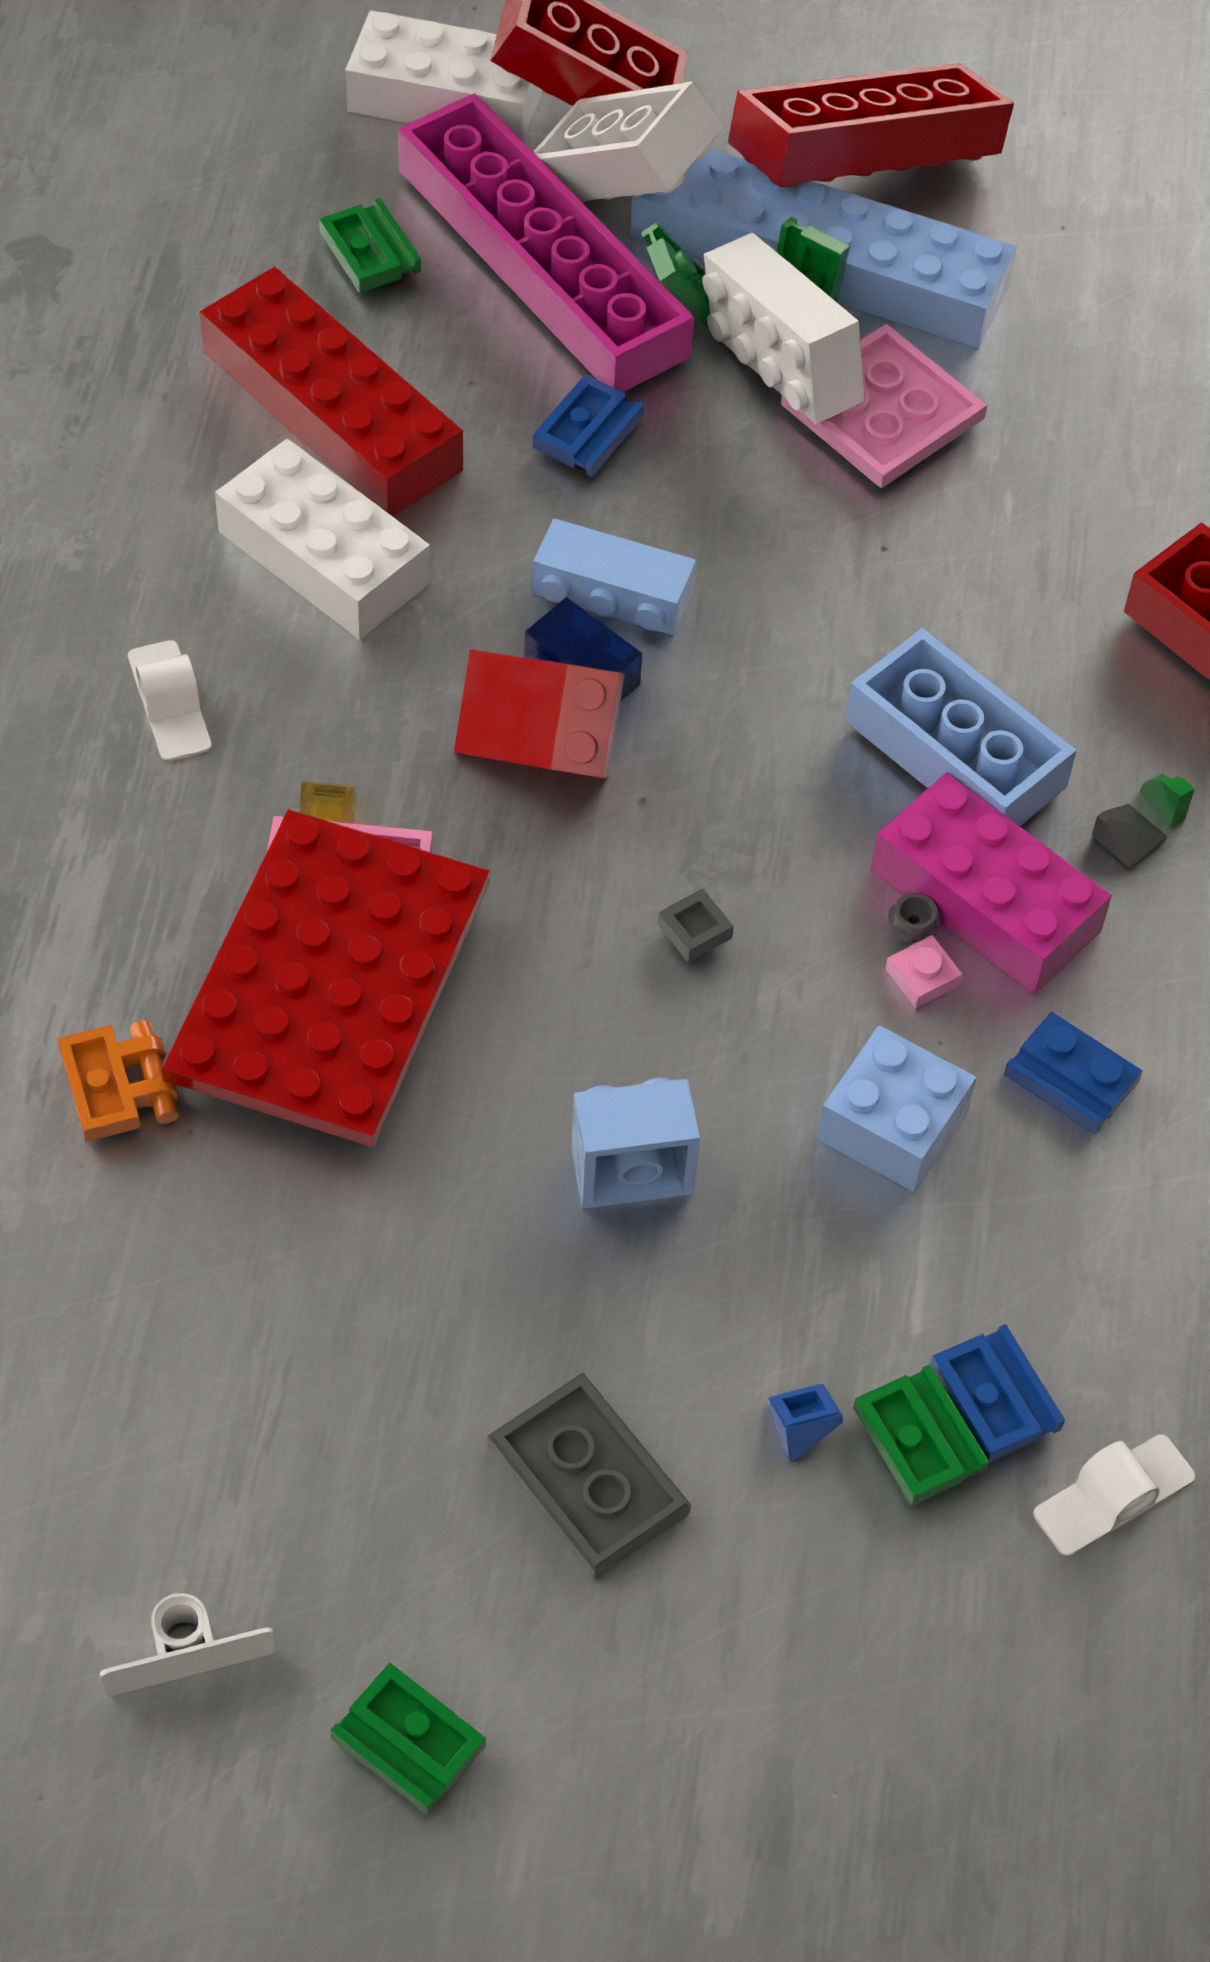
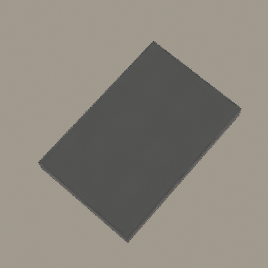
(588, 1475)

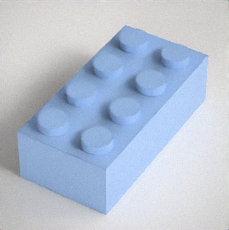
(946, 717)

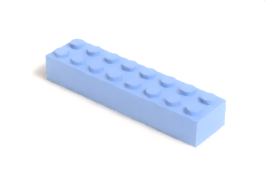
(896, 259)

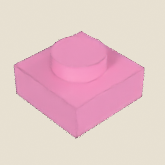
(923, 971)

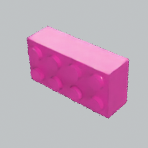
(991, 882)

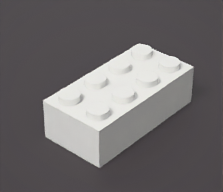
(419, 66)
(630, 142)
(784, 327)
(323, 538)

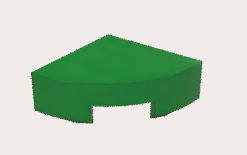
(1169, 797)

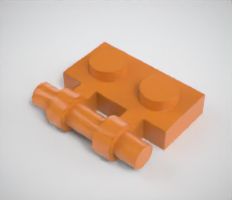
(100, 1084)

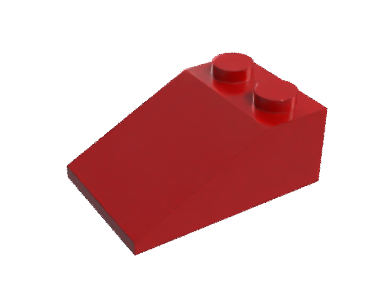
(539, 713)

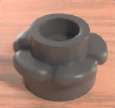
(914, 907)

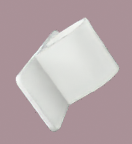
(170, 699)
(1112, 1491)
(185, 1656)

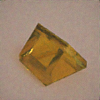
(328, 801)

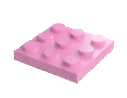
(906, 412)

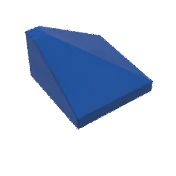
(804, 1418)

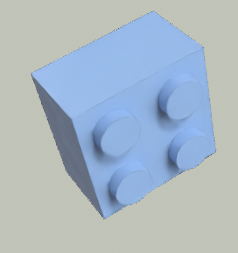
(896, 1108)
(634, 1142)

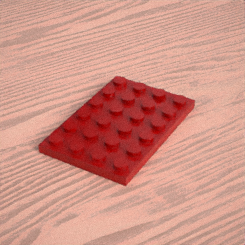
(327, 978)

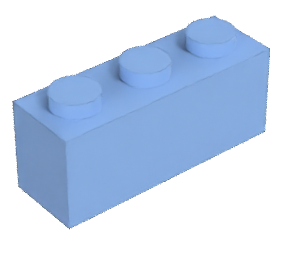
(613, 576)

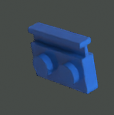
(588, 425)
(1073, 1072)
(997, 1392)

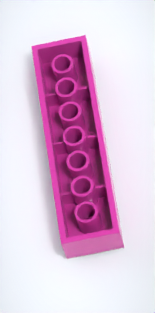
(545, 244)

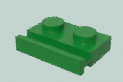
(369, 245)
(814, 255)
(678, 271)
(920, 1435)
(408, 1738)

